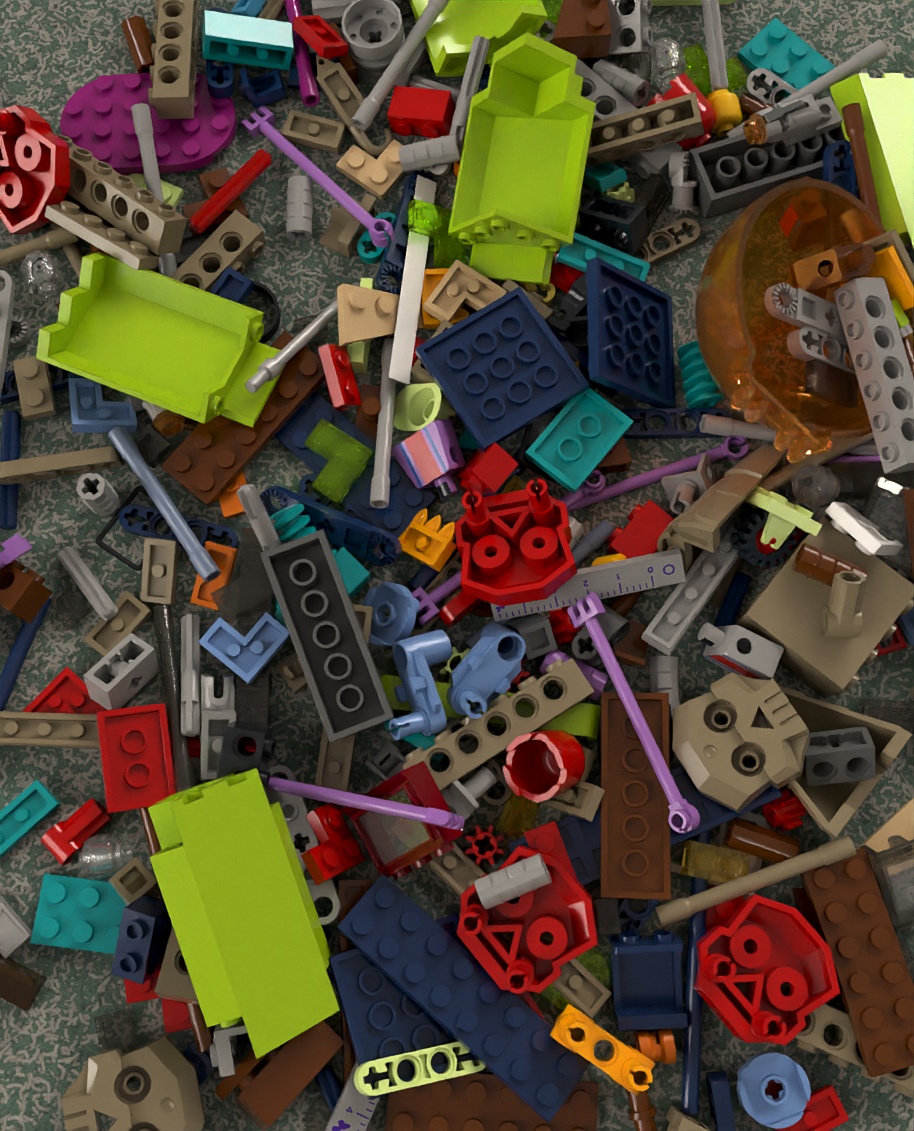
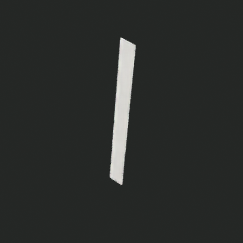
(411, 292)

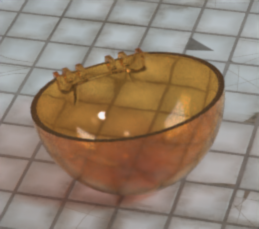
(745, 343)

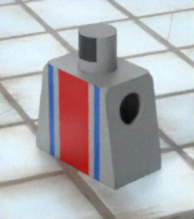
(740, 650)

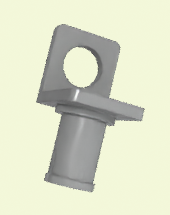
(688, 486)
(464, 796)

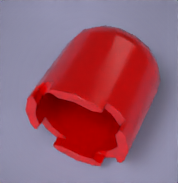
(682, 86)
(543, 764)

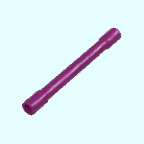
(307, 81)

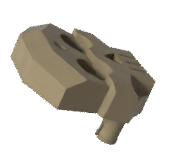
(716, 752)
(164, 1101)

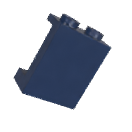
(647, 981)

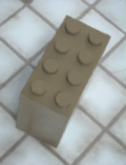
(791, 608)

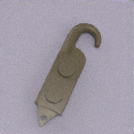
(346, 101)

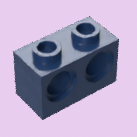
(142, 939)

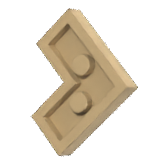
(373, 174)
(458, 287)

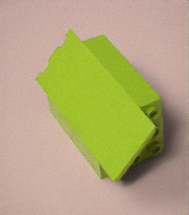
(523, 162)
(242, 910)

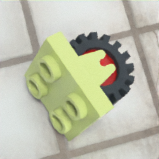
(769, 527)

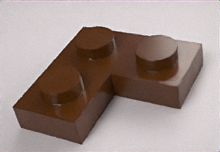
(210, 184)

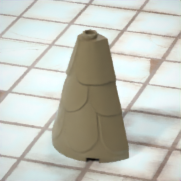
(700, 523)
(837, 802)

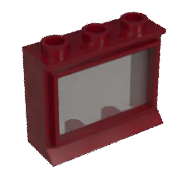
(401, 841)

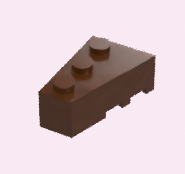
(584, 28)
(286, 1074)

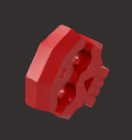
(31, 169)
(512, 528)
(556, 908)
(783, 952)

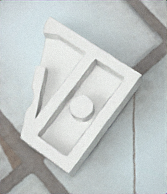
(863, 530)

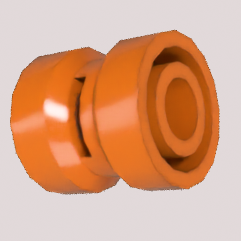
(656, 1045)

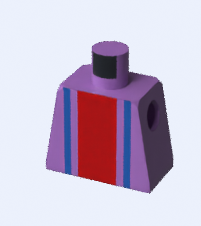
(432, 457)

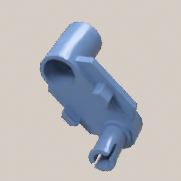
(412, 662)
(486, 670)

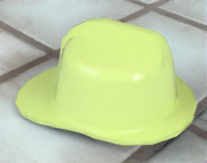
(419, 406)

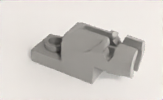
(215, 715)

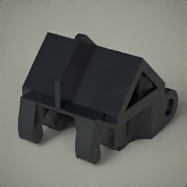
(575, 307)

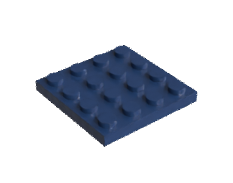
(630, 335)
(501, 368)
(384, 1018)

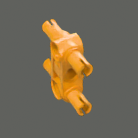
(623, 1062)

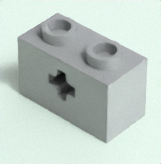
(122, 672)

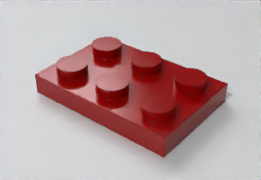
(135, 757)

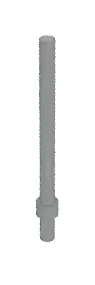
(272, 366)

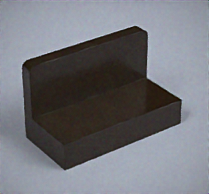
(18, 983)

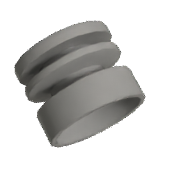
(373, 34)

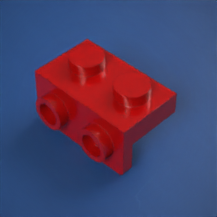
(339, 377)

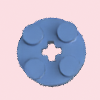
(402, 616)
(791, 1099)

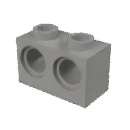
(623, 23)

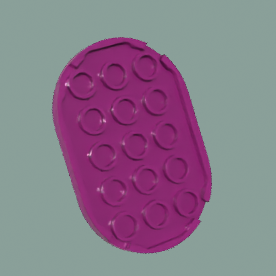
(102, 122)

